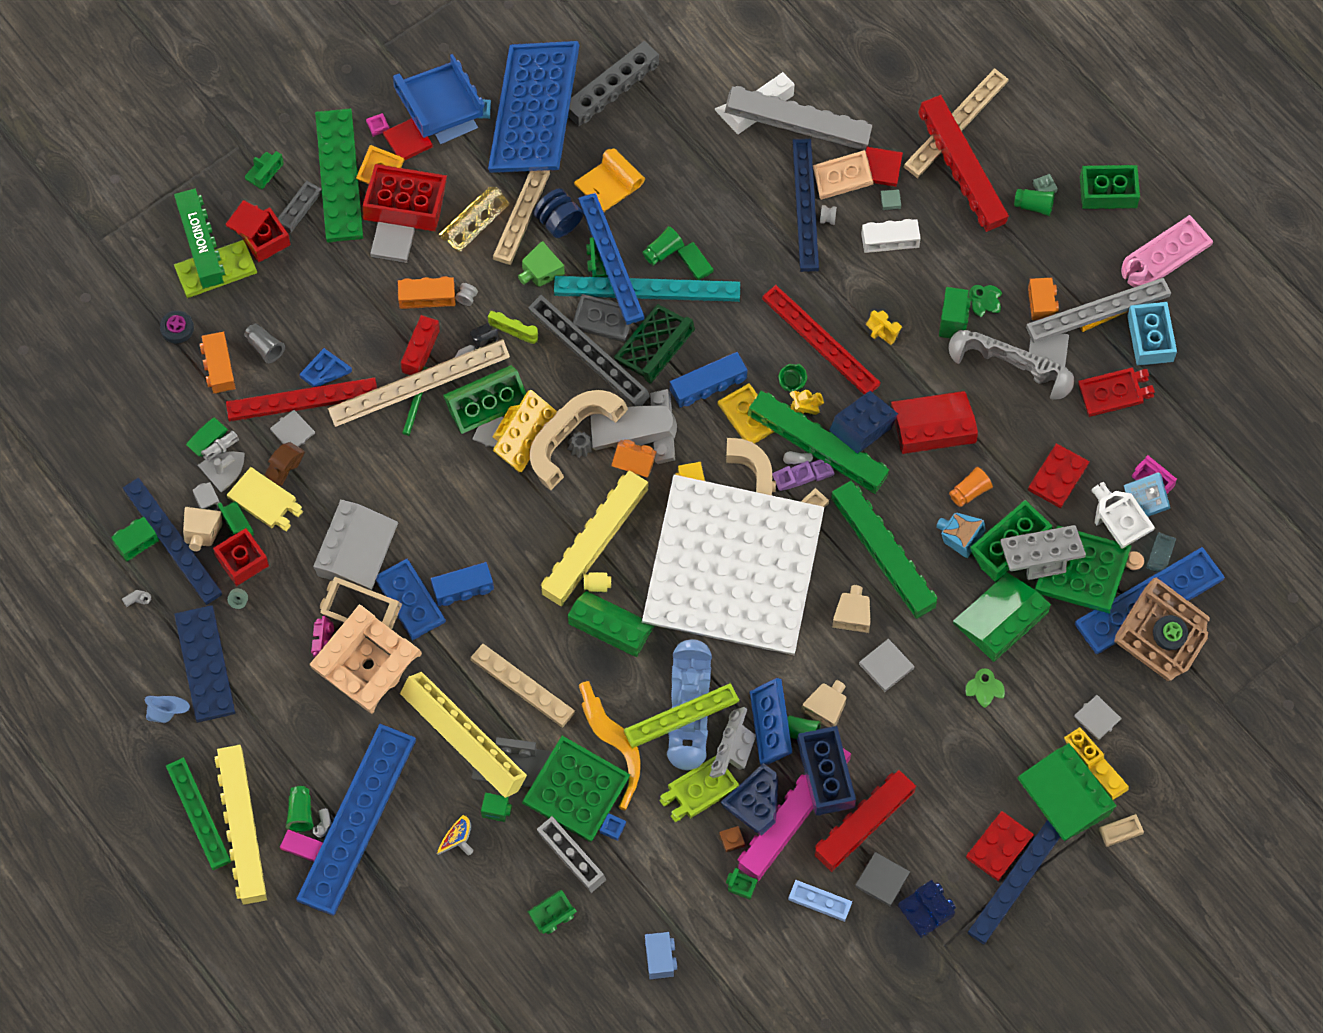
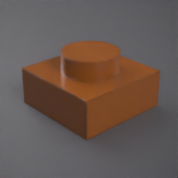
(732, 839)

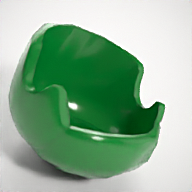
(792, 377)

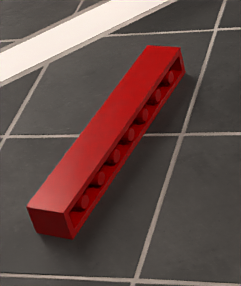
(963, 163)

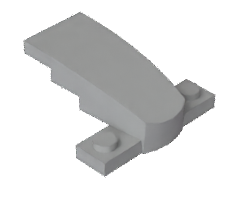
(641, 426)

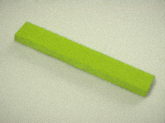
(681, 715)

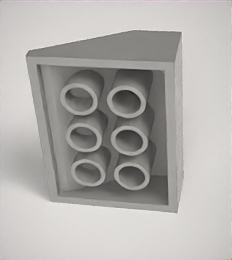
(355, 545)

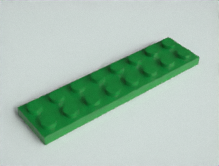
(339, 175)

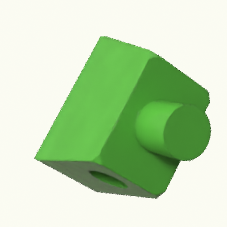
(540, 266)

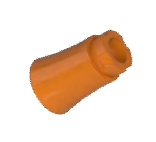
(971, 487)

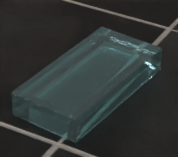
(1161, 552)

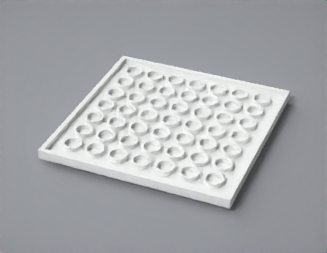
(733, 565)

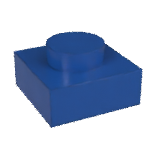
(612, 827)

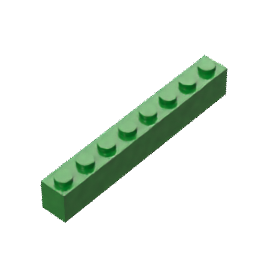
(818, 441)
(884, 549)

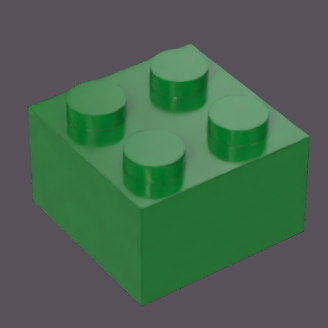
(954, 312)

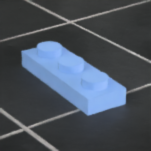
(820, 900)

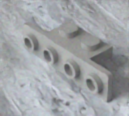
(735, 744)

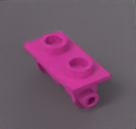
(323, 629)

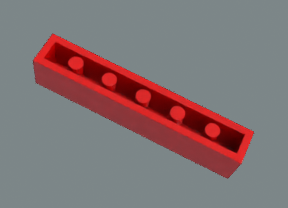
(864, 820)

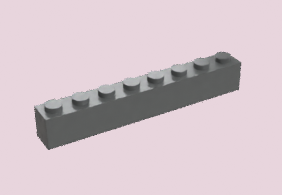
(589, 352)

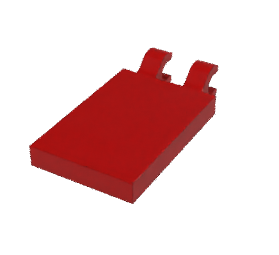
(1114, 391)

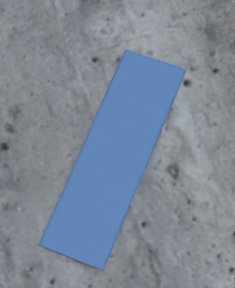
(456, 131)

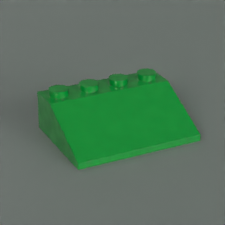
(1002, 616)
(1067, 792)

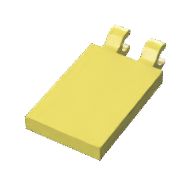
(264, 499)

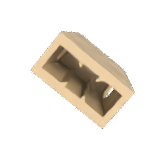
(201, 527)
(853, 611)
(826, 704)

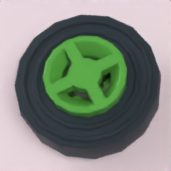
(1177, 630)

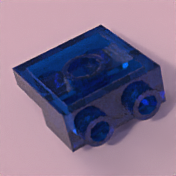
(927, 908)

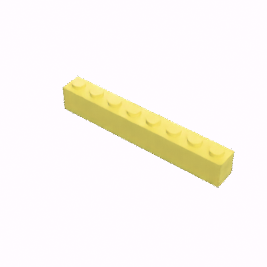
(594, 538)
(463, 734)
(241, 824)

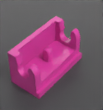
(1149, 467)

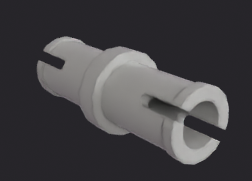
(220, 446)

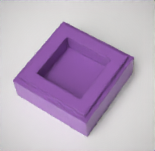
(821, 470)

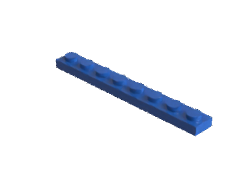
(611, 259)

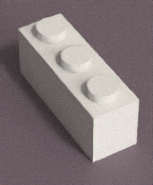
(890, 235)

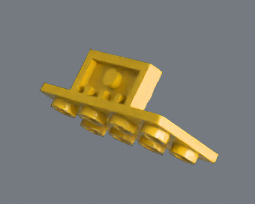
(520, 428)

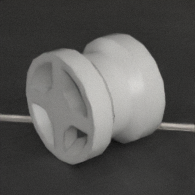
(828, 215)
(466, 294)

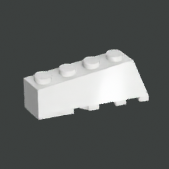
(779, 86)

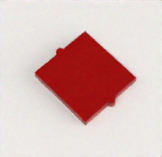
(247, 219)

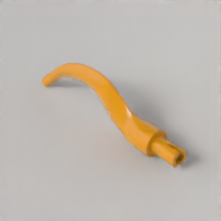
(612, 734)

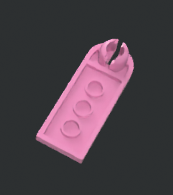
(1165, 252)

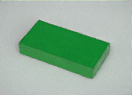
(695, 261)

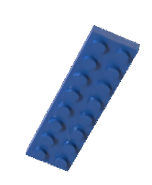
(1186, 577)

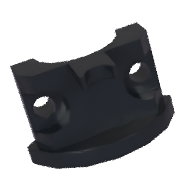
(484, 333)

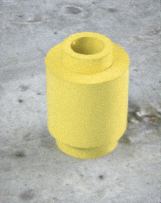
(597, 582)

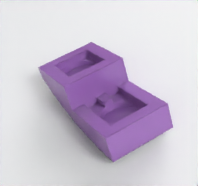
(793, 477)

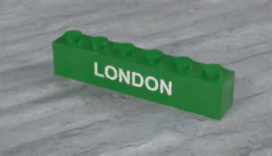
(199, 238)

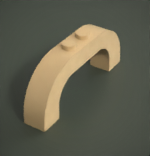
(563, 423)
(749, 454)

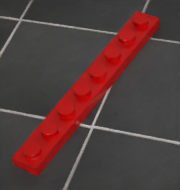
(821, 340)
(298, 399)

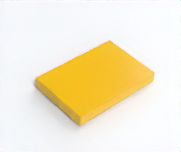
(736, 409)

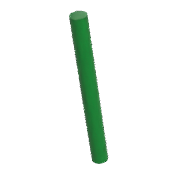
(412, 412)

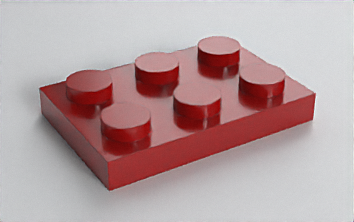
(1058, 475)
(999, 846)

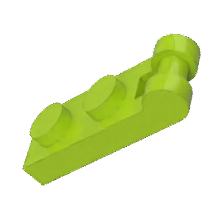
(513, 327)

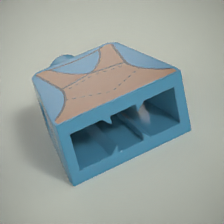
(961, 532)

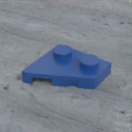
(324, 368)

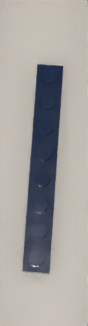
(805, 205)
(172, 541)
(1014, 883)

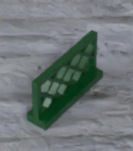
(669, 346)

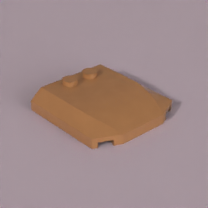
(1137, 630)

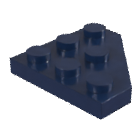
(755, 800)

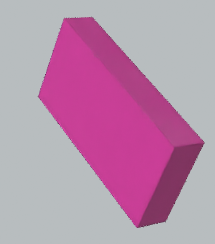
(301, 845)

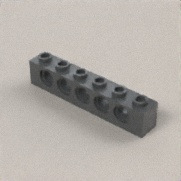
(614, 75)

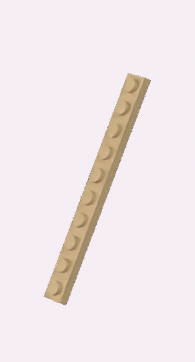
(418, 382)

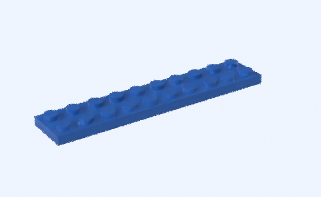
(356, 820)

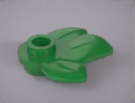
(987, 301)

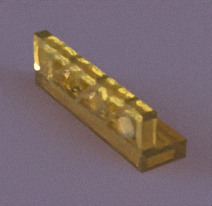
(472, 212)

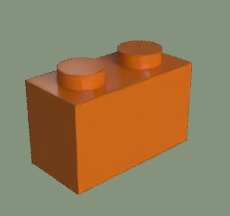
(1042, 298)
(634, 458)

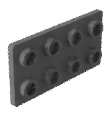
(523, 755)

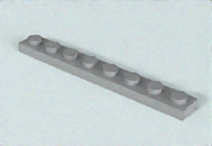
(1097, 310)

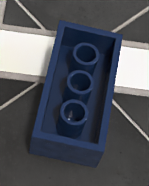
(826, 770)

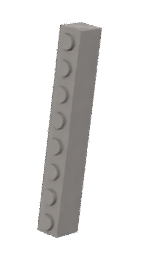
(798, 118)

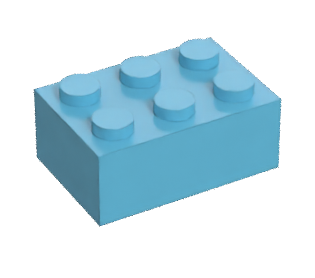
(1152, 333)

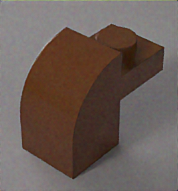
(282, 461)

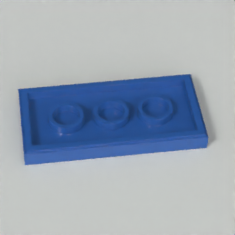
(418, 610)
(770, 722)

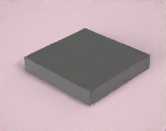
(882, 879)

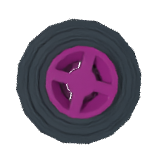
(171, 322)

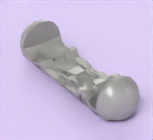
(1040, 367)

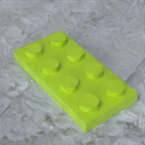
(236, 264)

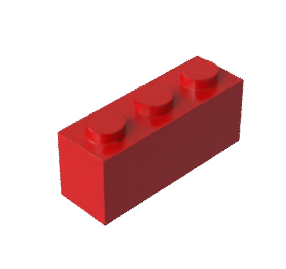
(420, 345)

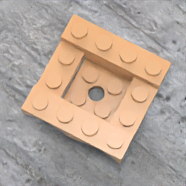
(348, 650)

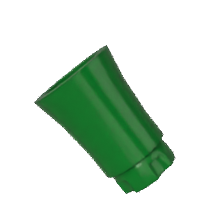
(1035, 200)
(663, 246)
(799, 725)
(299, 810)

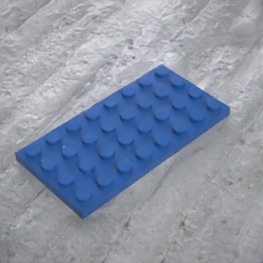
(534, 107)

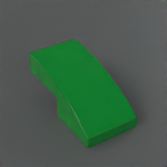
(206, 436)

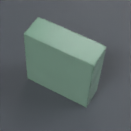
(890, 199)

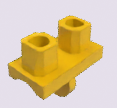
(883, 328)
(806, 402)

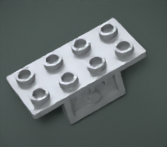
(1043, 552)

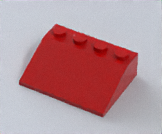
(404, 197)
(935, 422)

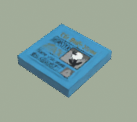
(1149, 494)

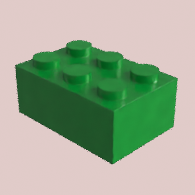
(1109, 186)

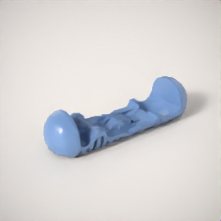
(689, 680)

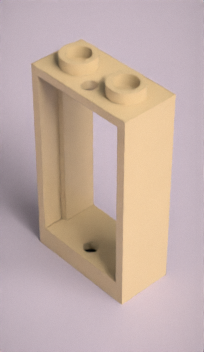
(391, 613)

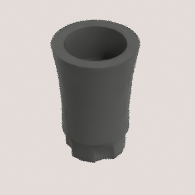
(264, 343)

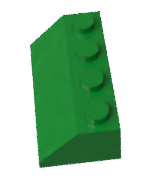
(485, 398)
(988, 549)
(609, 623)

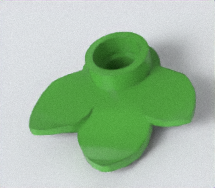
(985, 690)

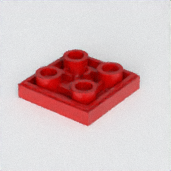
(407, 140)
(884, 165)

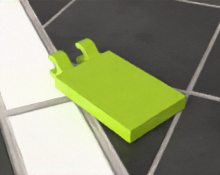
(698, 790)

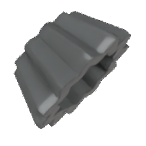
(580, 444)

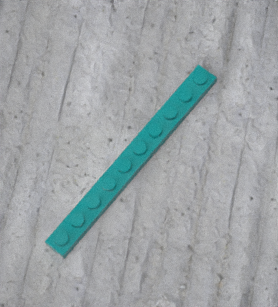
(650, 288)

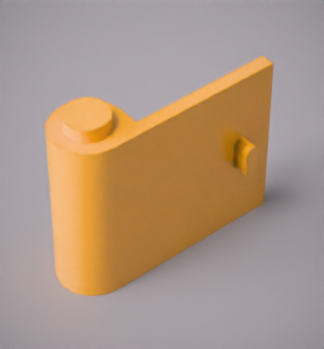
(611, 179)

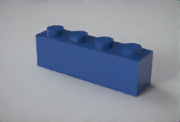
(708, 380)

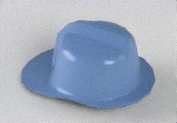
(164, 707)

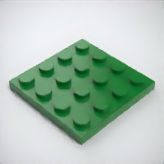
(1090, 579)
(576, 788)

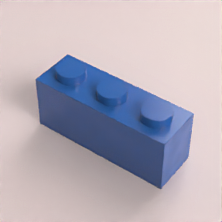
(462, 584)

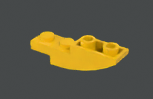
(1095, 761)

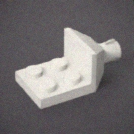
(1121, 515)

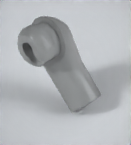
(137, 596)
(325, 824)

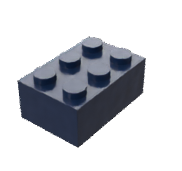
(863, 422)

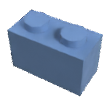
(660, 955)

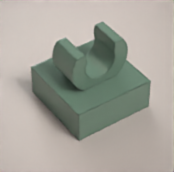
(1045, 184)

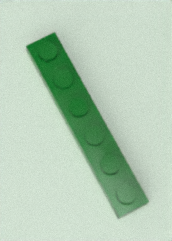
(198, 814)

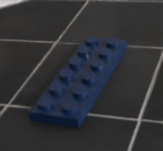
(204, 664)

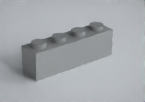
(571, 854)

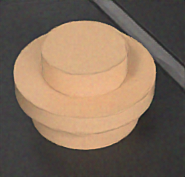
(1135, 561)

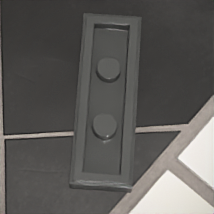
(299, 206)

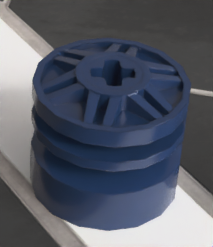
(558, 213)

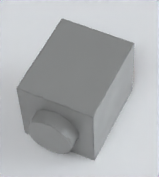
(206, 497)

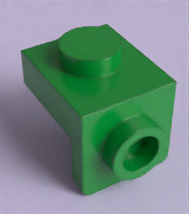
(741, 884)

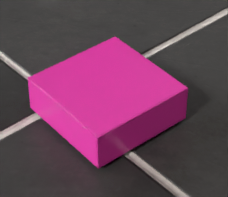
(377, 124)

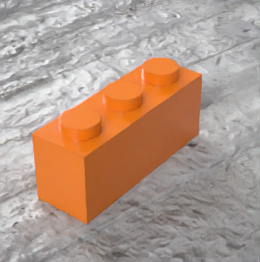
(426, 292)
(217, 362)

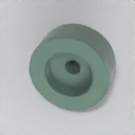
(237, 598)

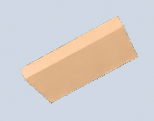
(843, 174)

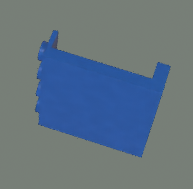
(439, 98)

